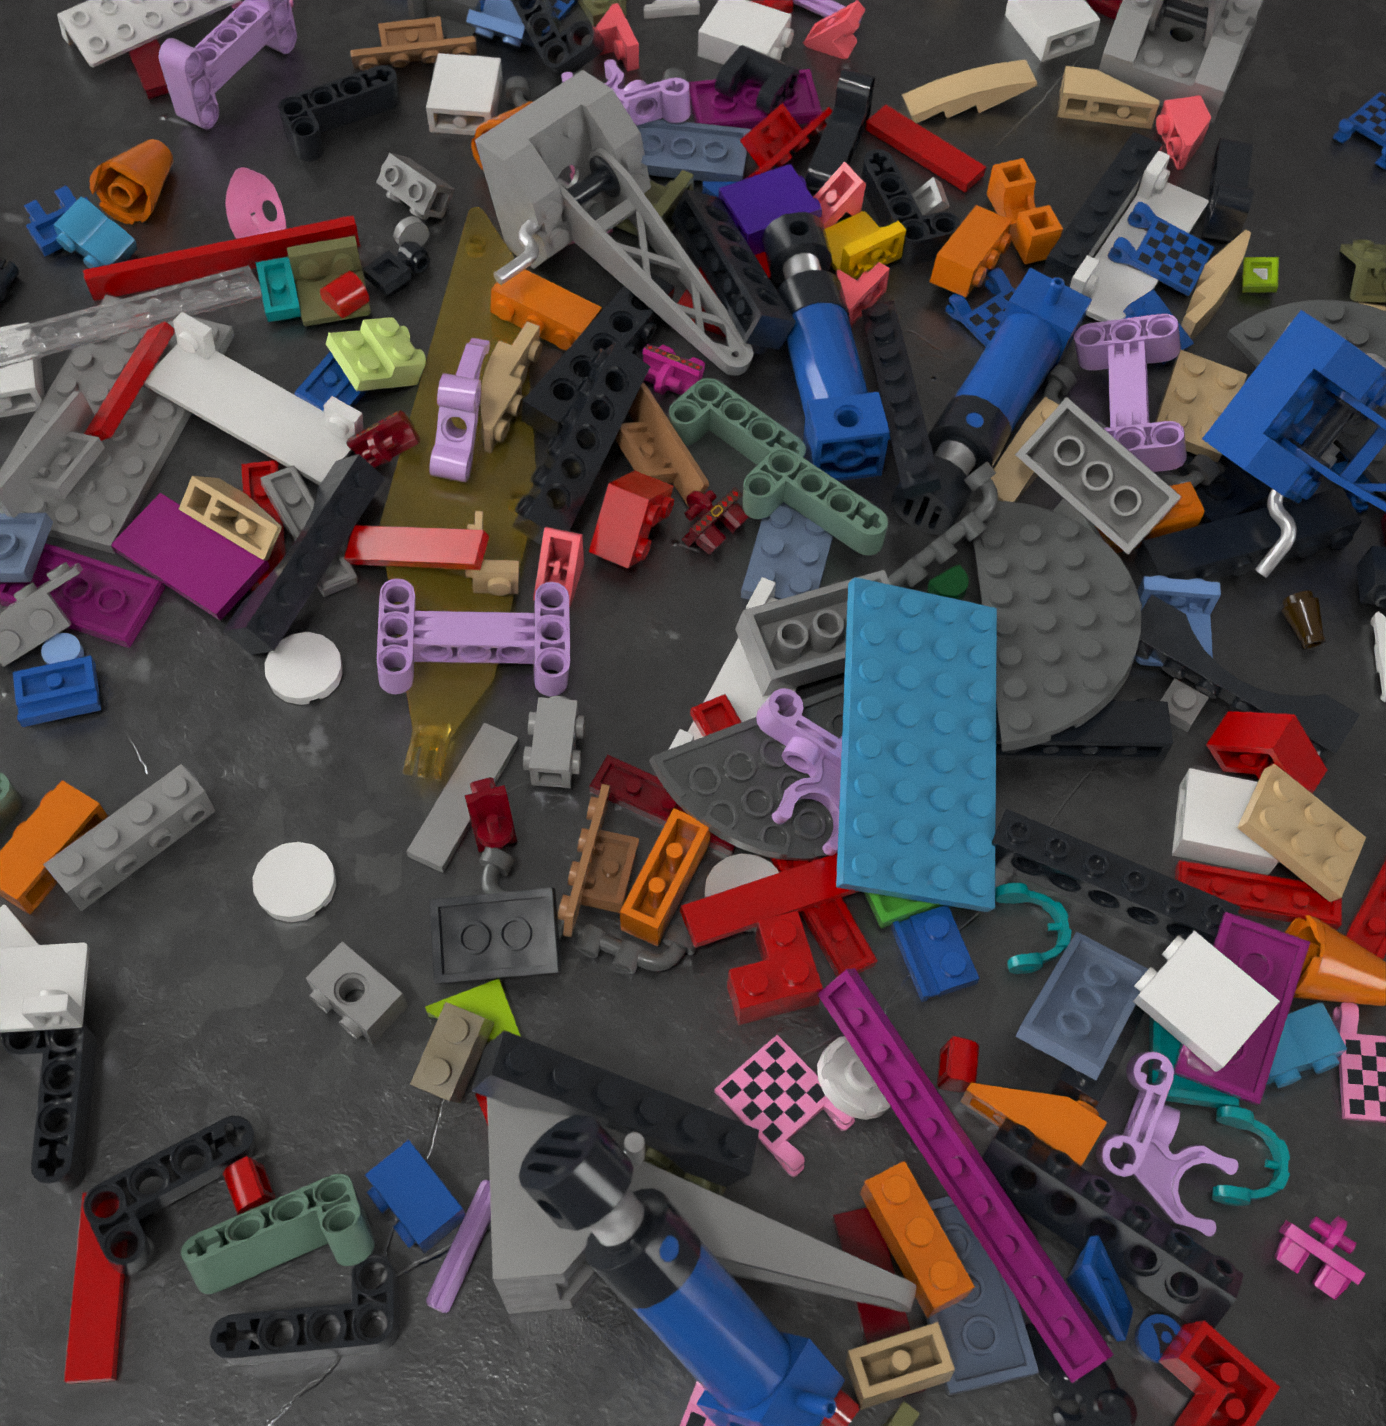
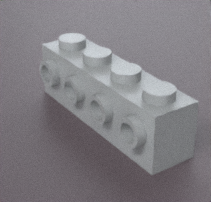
(130, 837)

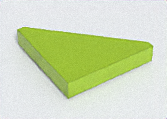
(486, 1001)

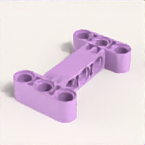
(200, 71)
(1125, 350)
(473, 637)

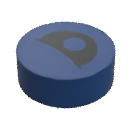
(1155, 1335)

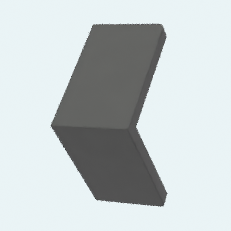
(451, 12)

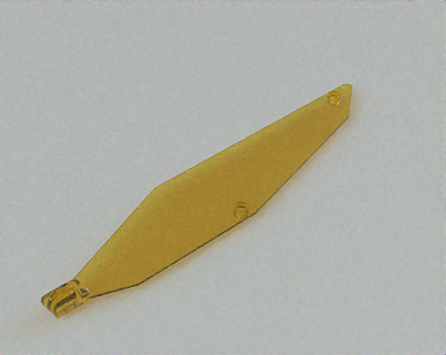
(449, 690)

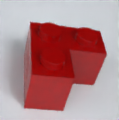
(626, 517)
(1257, 740)
(784, 977)
(1224, 1381)

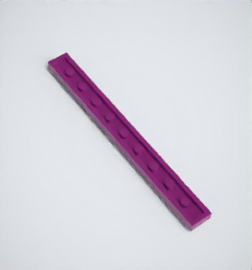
(966, 1177)

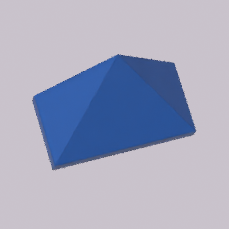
(1101, 1289)

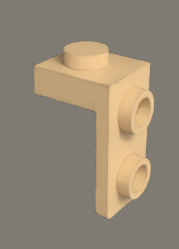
(495, 576)

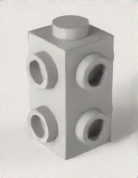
(415, 186)
(555, 733)

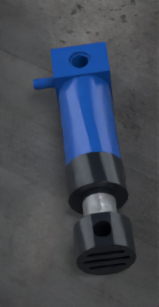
(994, 396)
(843, 422)
(677, 1284)

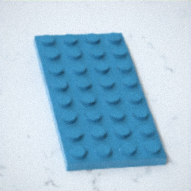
(918, 747)

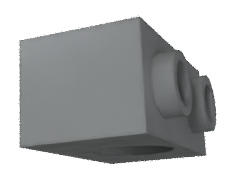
(347, 971)

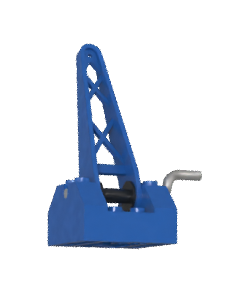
(1274, 413)

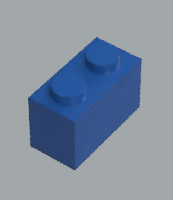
(415, 1197)

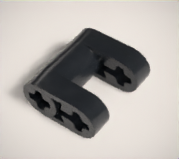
(775, 76)

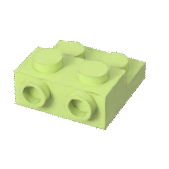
(377, 355)

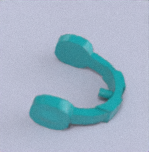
(1019, 893)
(1240, 1196)

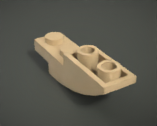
(503, 383)

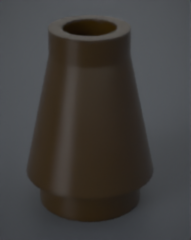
(1304, 617)

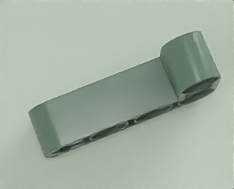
(730, 417)
(789, 477)
(279, 1232)

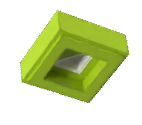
(1260, 274)

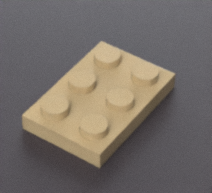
(1197, 397)
(1302, 833)

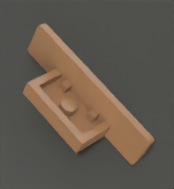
(411, 42)
(656, 447)
(604, 867)

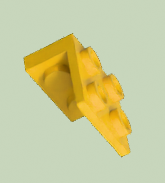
(860, 244)

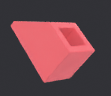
(1183, 127)

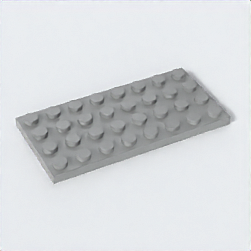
(126, 469)

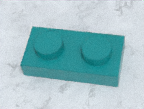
(278, 289)

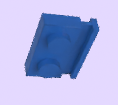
(328, 381)
(56, 691)
(934, 953)

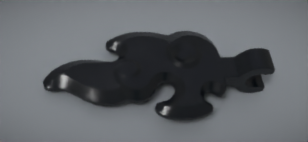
(1096, 1392)

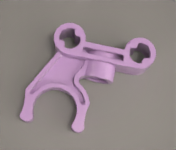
(649, 102)
(460, 398)
(807, 751)
(1148, 1140)

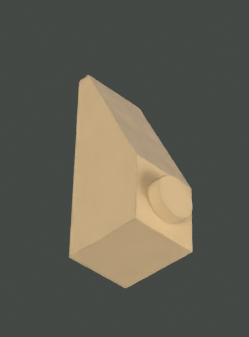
(1103, 99)
(1013, 474)
(231, 514)

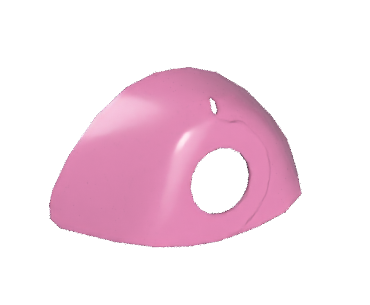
(246, 195)

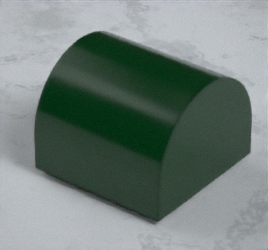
(950, 583)

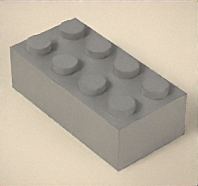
(1098, 475)
(798, 636)

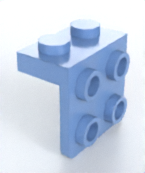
(501, 20)
(1192, 597)

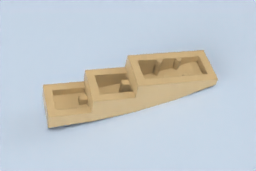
(974, 87)
(1214, 285)

